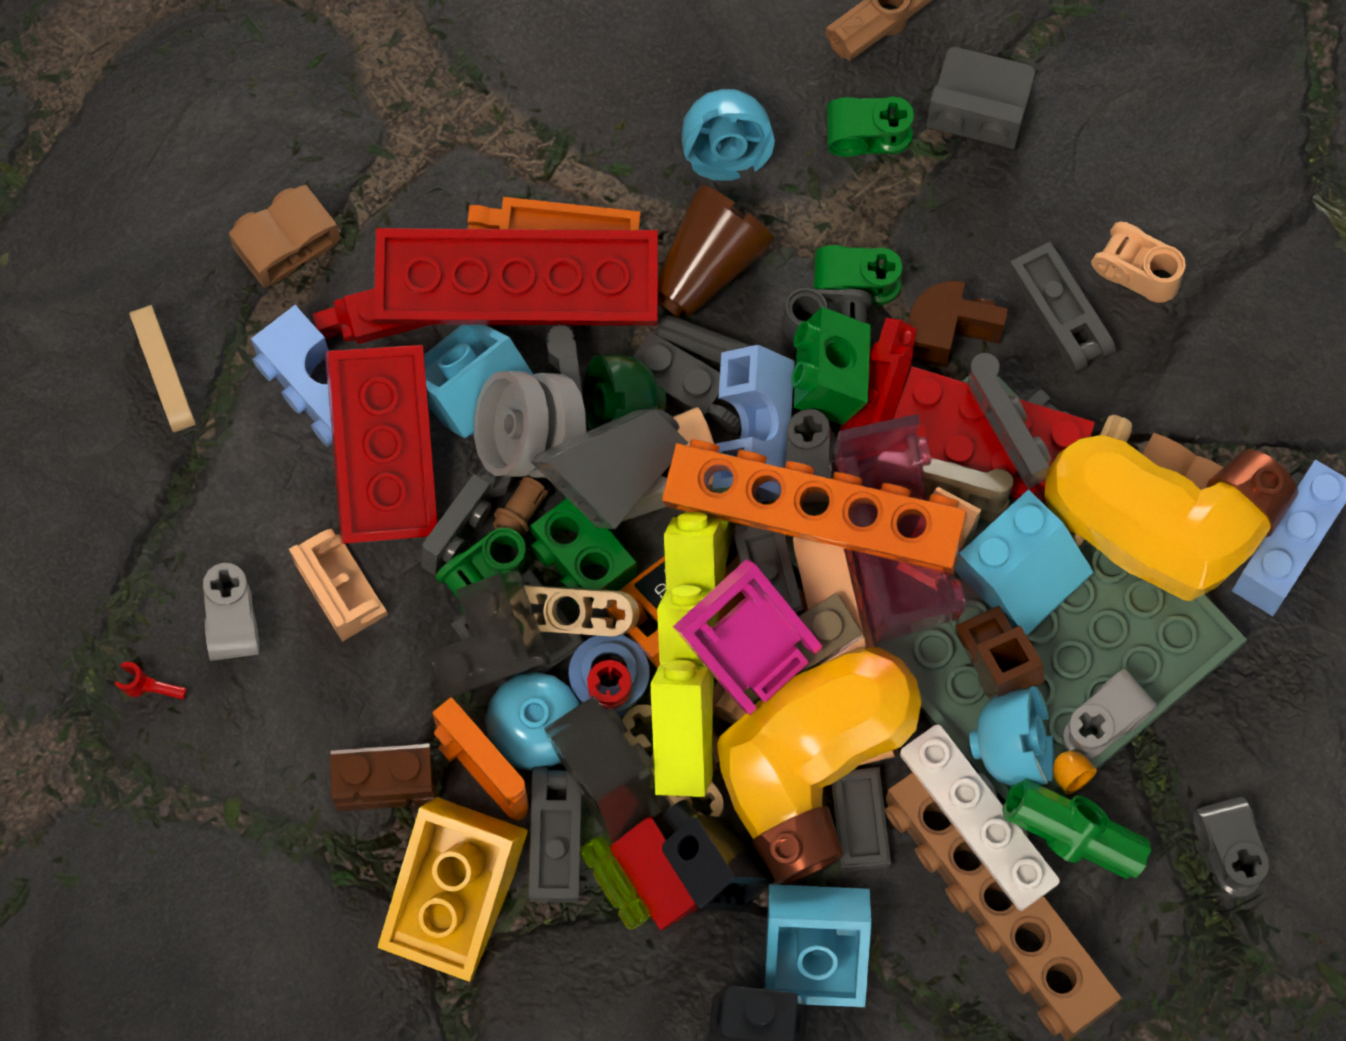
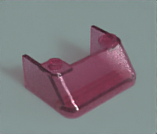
(896, 594)

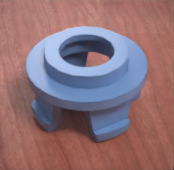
(601, 646)

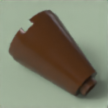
(708, 252)

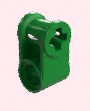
(863, 126)
(856, 268)
(478, 562)

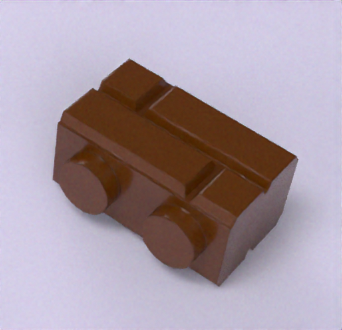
(382, 777)

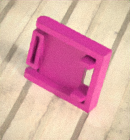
(752, 641)

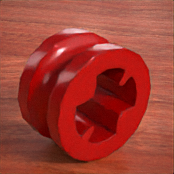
(624, 684)

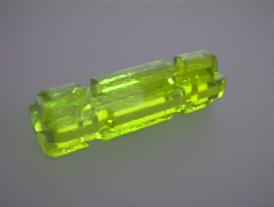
(615, 883)

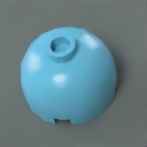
(726, 135)
(521, 713)
(1014, 739)

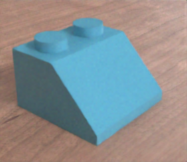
(459, 369)
(1024, 563)
(819, 943)

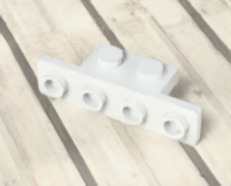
(978, 816)

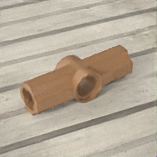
(868, 24)

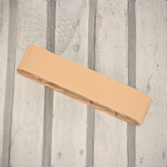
(831, 571)

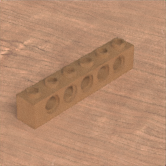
(1059, 950)

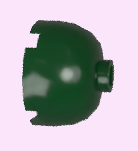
(620, 387)

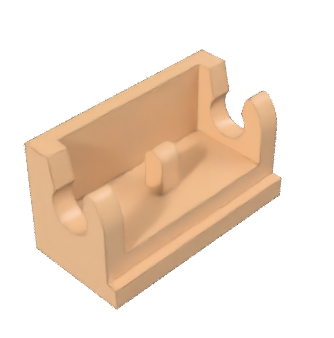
(337, 583)

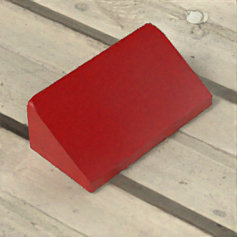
(652, 875)

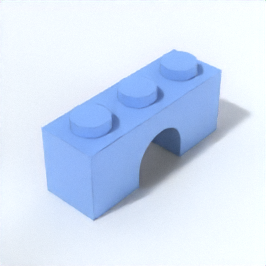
(290, 352)
(762, 392)
(1294, 540)

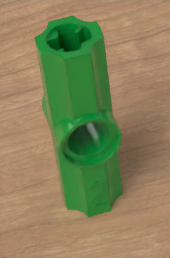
(1076, 829)

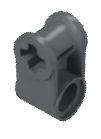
(813, 299)
(812, 444)
(1228, 837)

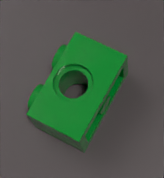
(832, 365)

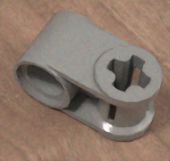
(230, 620)
(1112, 712)

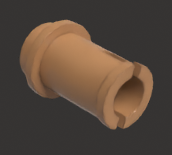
(521, 506)

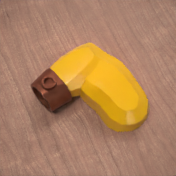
(1161, 521)
(806, 740)

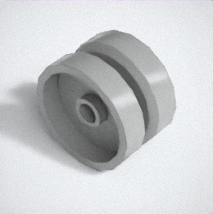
(525, 416)

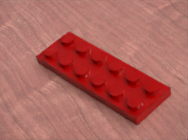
(516, 277)

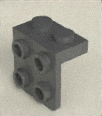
(981, 97)

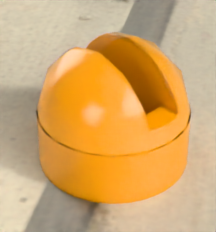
(1072, 771)

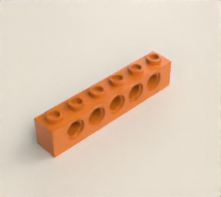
(934, 549)

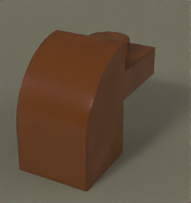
(943, 312)
(1000, 653)

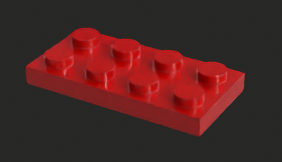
(962, 434)
(381, 443)

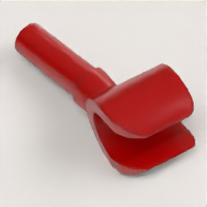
(143, 684)

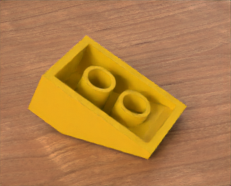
(451, 887)

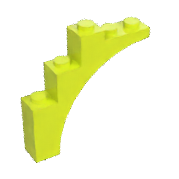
(682, 685)

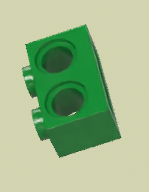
(590, 548)

